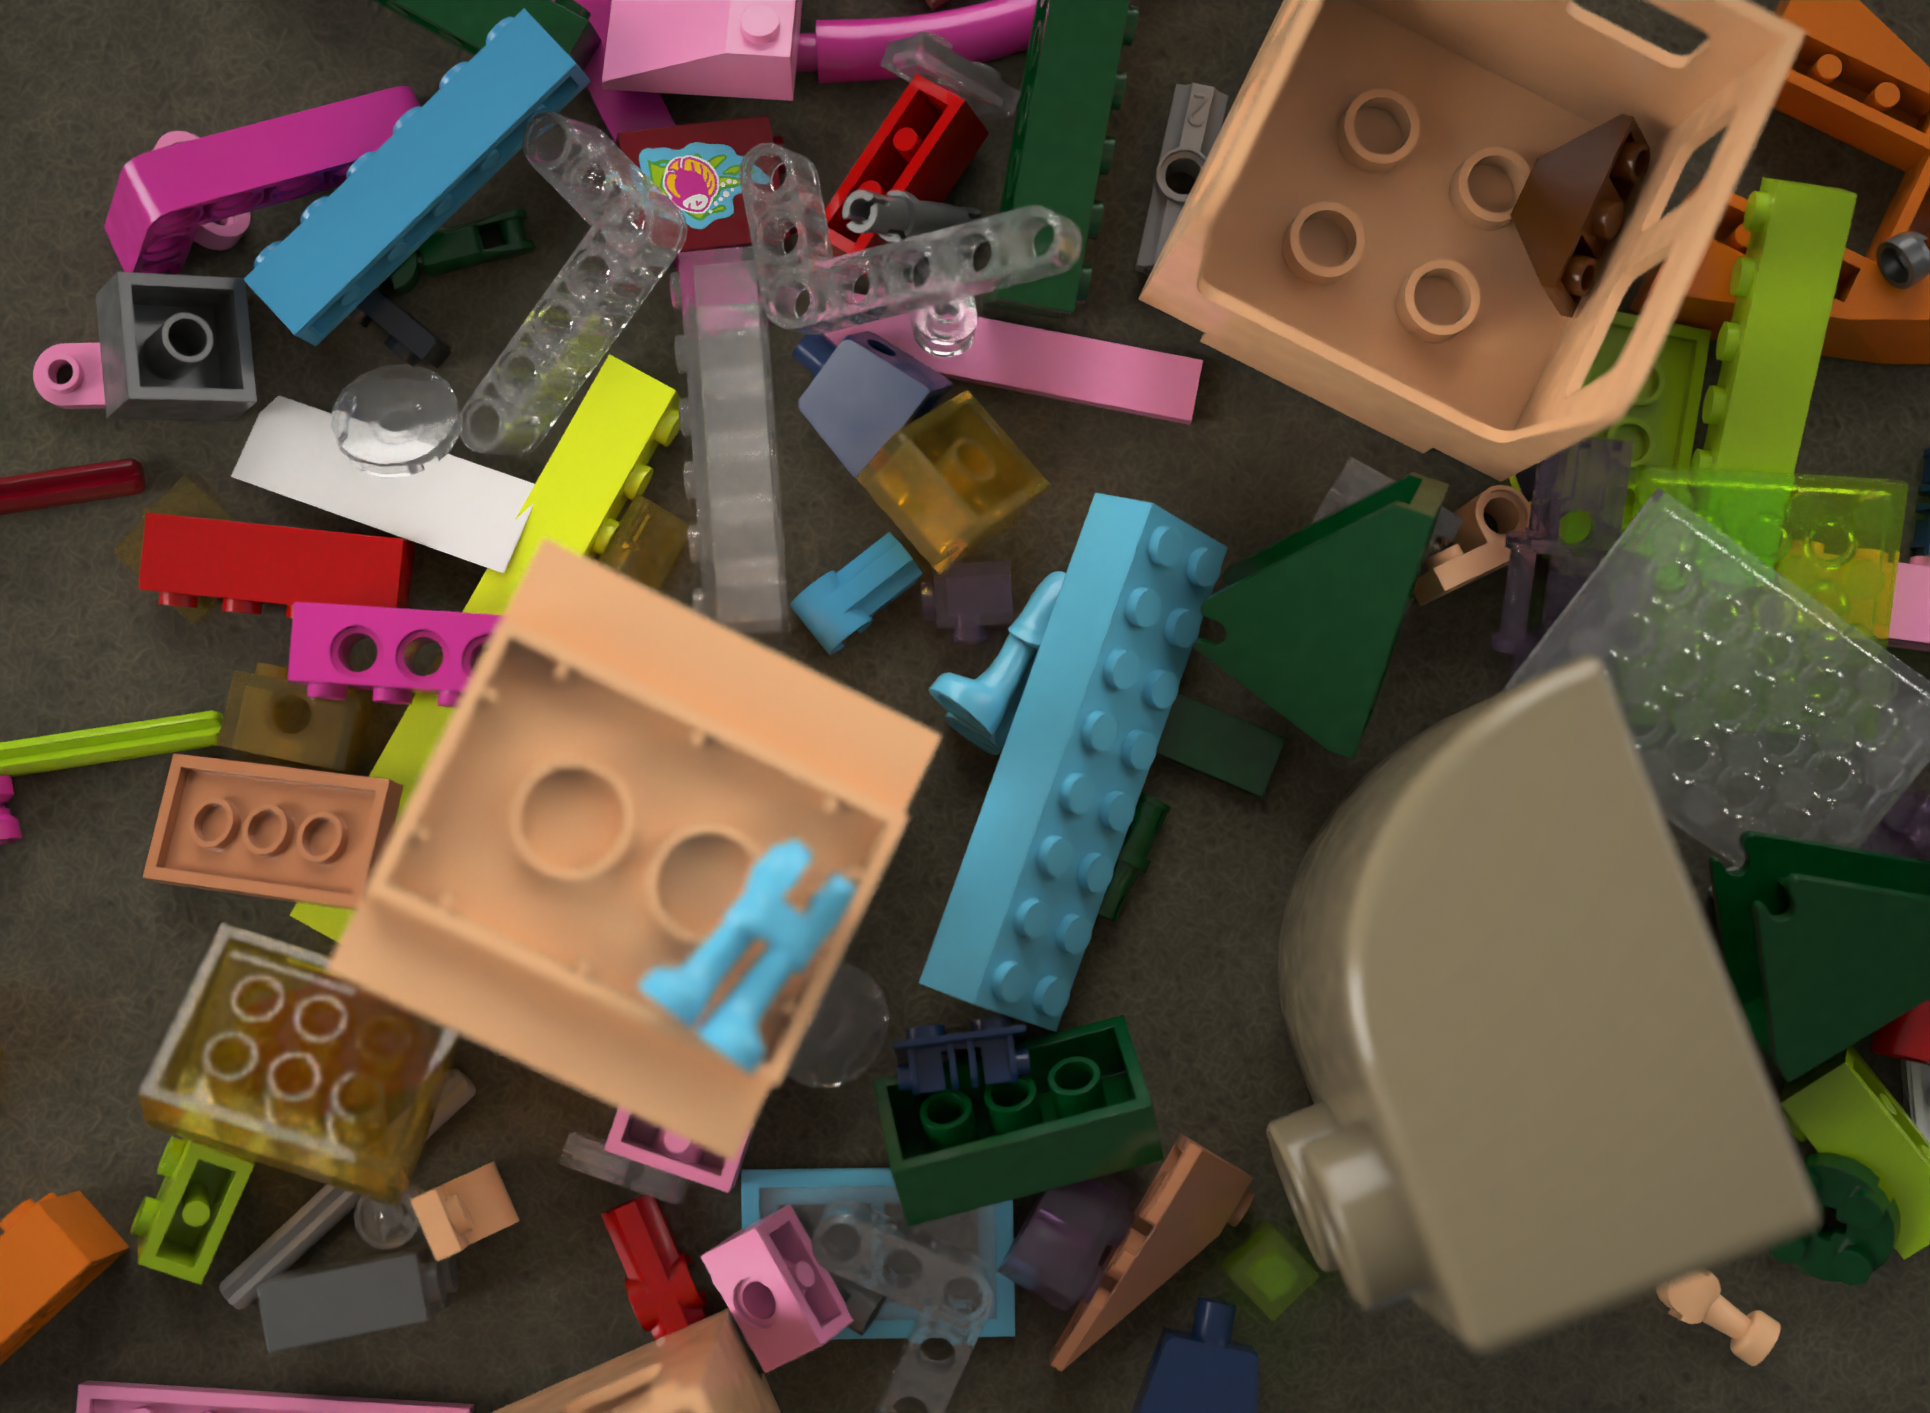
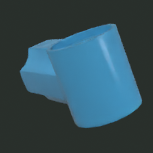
(848, 599)

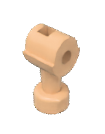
(1699, 1300)

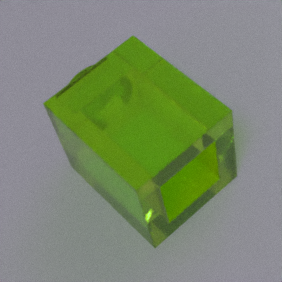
(1269, 1270)

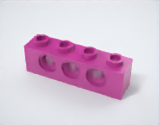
(327, 632)

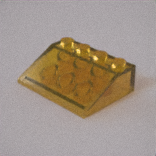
(299, 1068)

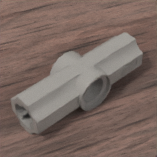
(1190, 132)

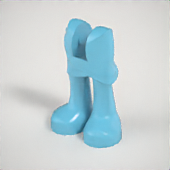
(987, 705)
(760, 916)

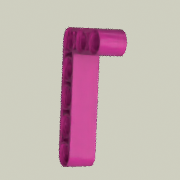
(241, 170)

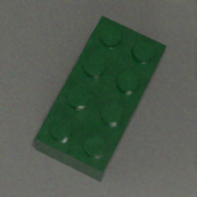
(1061, 1125)

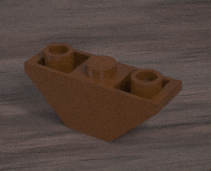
(1577, 205)

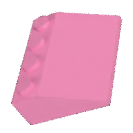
(704, 47)

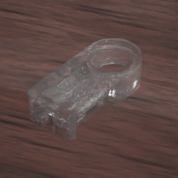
(587, 1155)

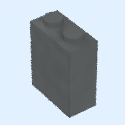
(355, 1296)

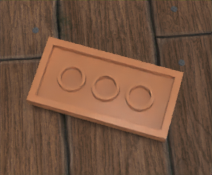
(271, 831)

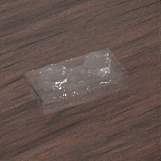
(973, 81)

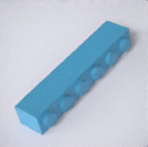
(415, 178)

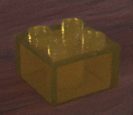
(952, 481)

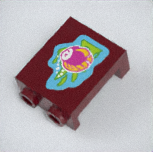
(701, 174)

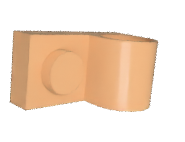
(1476, 548)
(464, 1210)

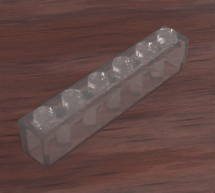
(732, 442)

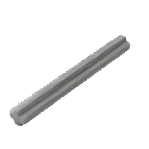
(321, 1214)

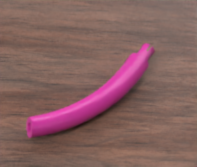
(855, 47)

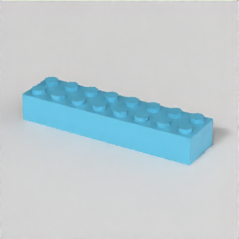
(1074, 761)

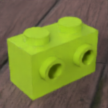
(191, 1209)

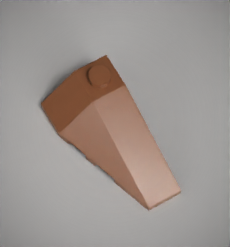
(1172, 1223)

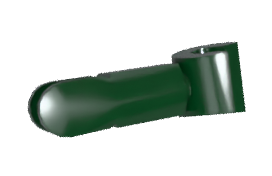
(463, 248)

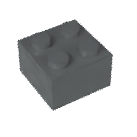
(175, 347)

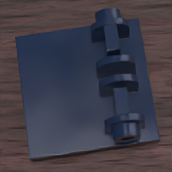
(928, 1043)

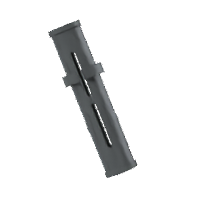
(901, 214)

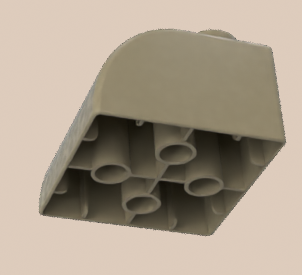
(1518, 1033)

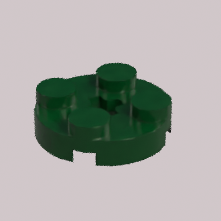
(1871, 1230)

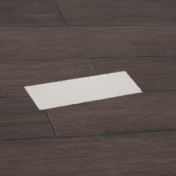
(445, 507)

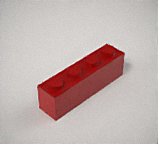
(270, 565)

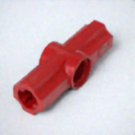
(655, 1267)

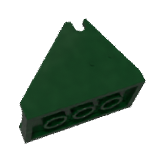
(1324, 609)
(1820, 944)

